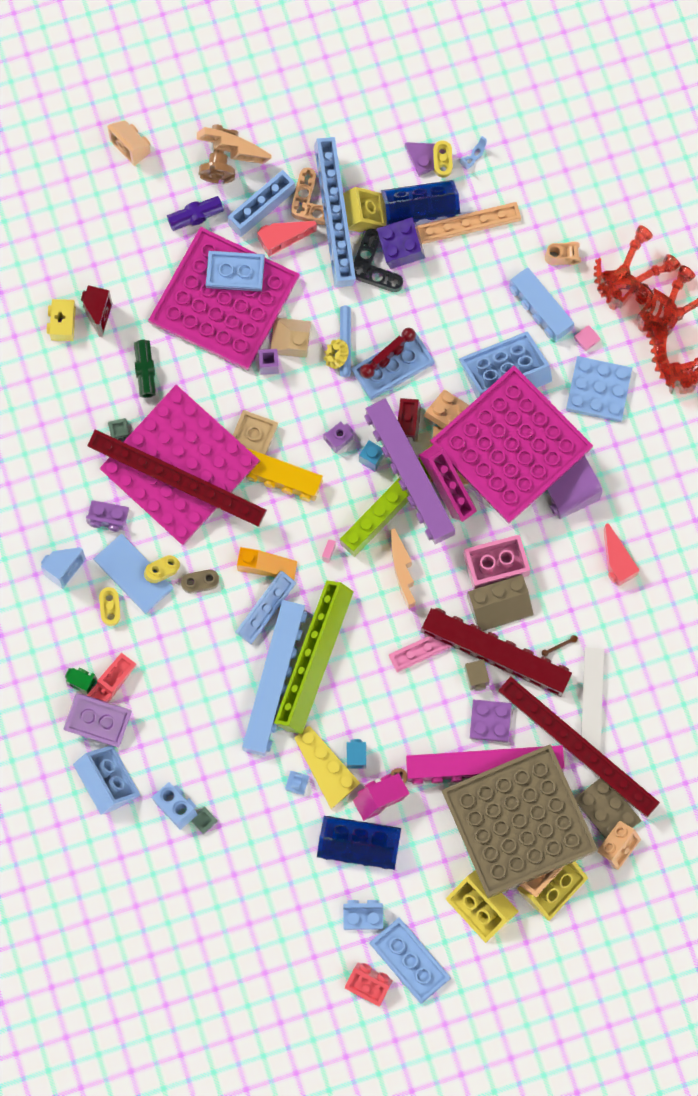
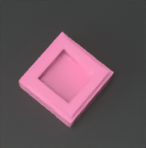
(587, 338)
(328, 551)

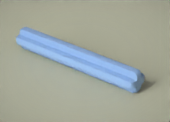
(345, 335)

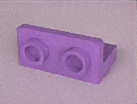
(107, 515)

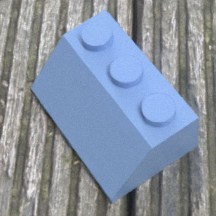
(106, 779)

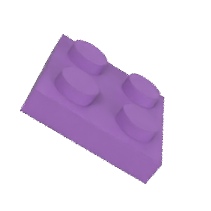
(490, 720)

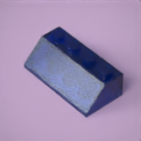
(421, 201)
(358, 842)

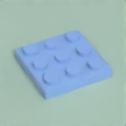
(599, 389)

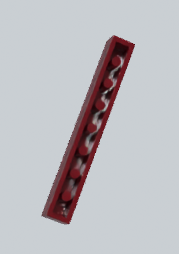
(496, 651)

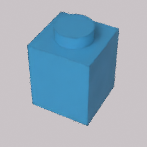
(371, 455)
(356, 754)

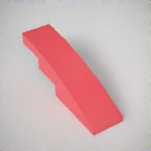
(112, 678)

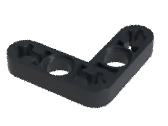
(366, 264)

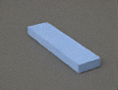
(265, 607)

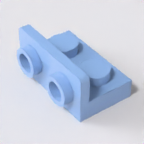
(363, 915)

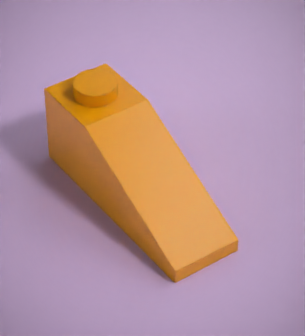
(264, 563)

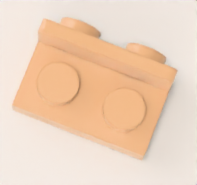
(619, 844)

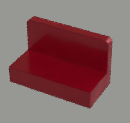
(409, 417)

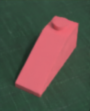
(281, 235)
(619, 562)

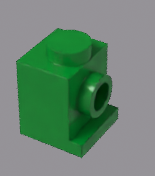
(80, 679)

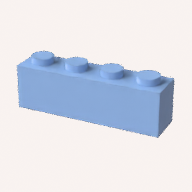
(261, 203)
(541, 304)

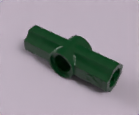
(144, 368)

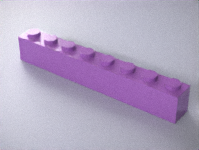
(410, 472)

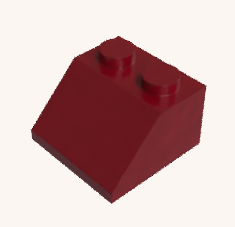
(97, 306)

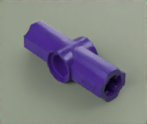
(195, 213)

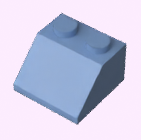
(62, 565)

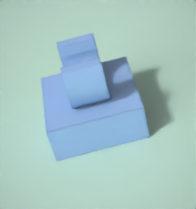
(297, 782)

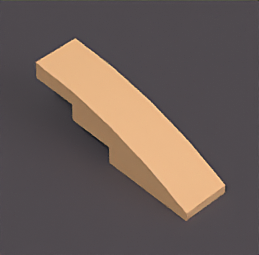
(238, 147)
(401, 562)

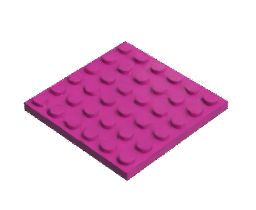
(221, 320)
(192, 441)
(512, 444)

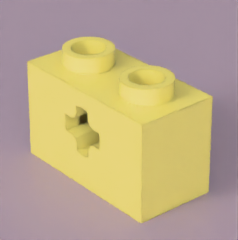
(61, 330)

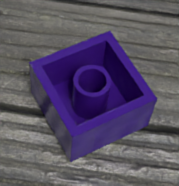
(401, 243)

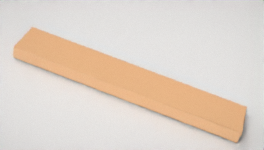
(469, 223)

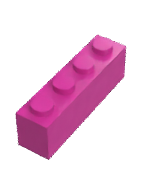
(447, 483)

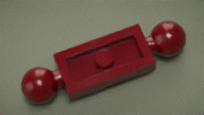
(383, 358)

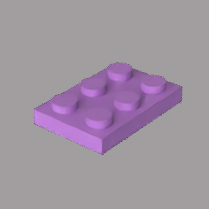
(97, 719)

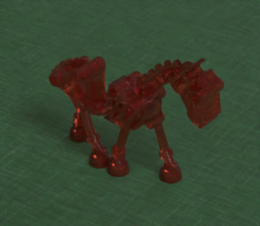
(657, 328)

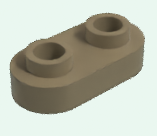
(200, 582)

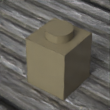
(477, 675)

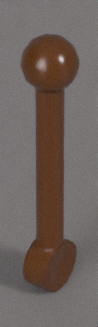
(573, 639)

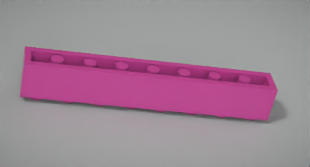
(464, 764)

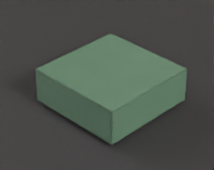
(119, 429)
(204, 820)

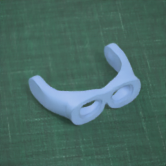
(480, 146)

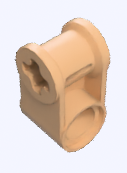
(567, 253)

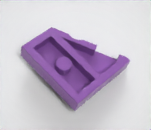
(422, 156)

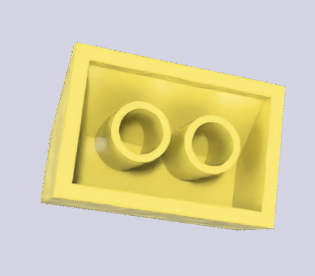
(557, 891)
(482, 914)

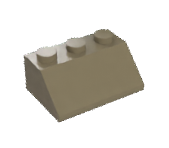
(500, 603)

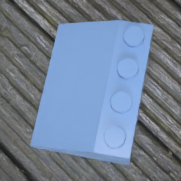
(490, 363)

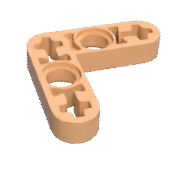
(307, 207)

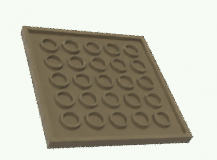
(519, 821)

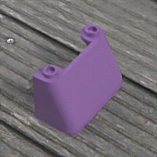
(575, 489)

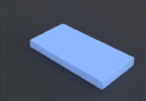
(401, 368)
(126, 568)
(410, 960)

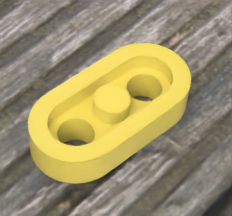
(442, 160)
(163, 568)
(109, 607)

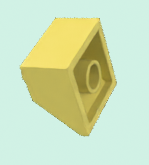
(364, 209)

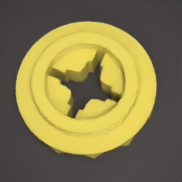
(341, 355)

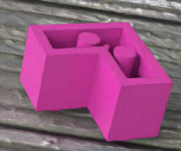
(380, 795)

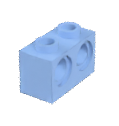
(172, 807)

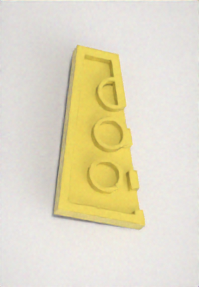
(330, 773)

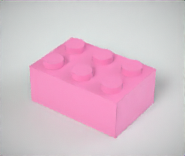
(496, 561)

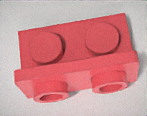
(368, 983)

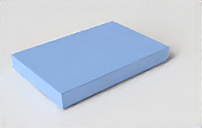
(235, 271)

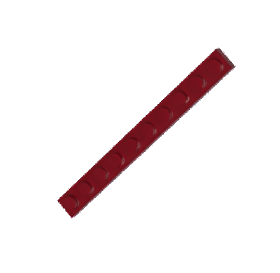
(177, 478)
(579, 747)

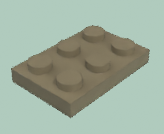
(605, 807)

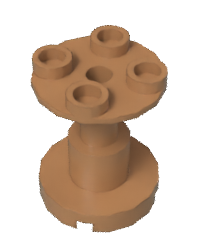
(217, 168)

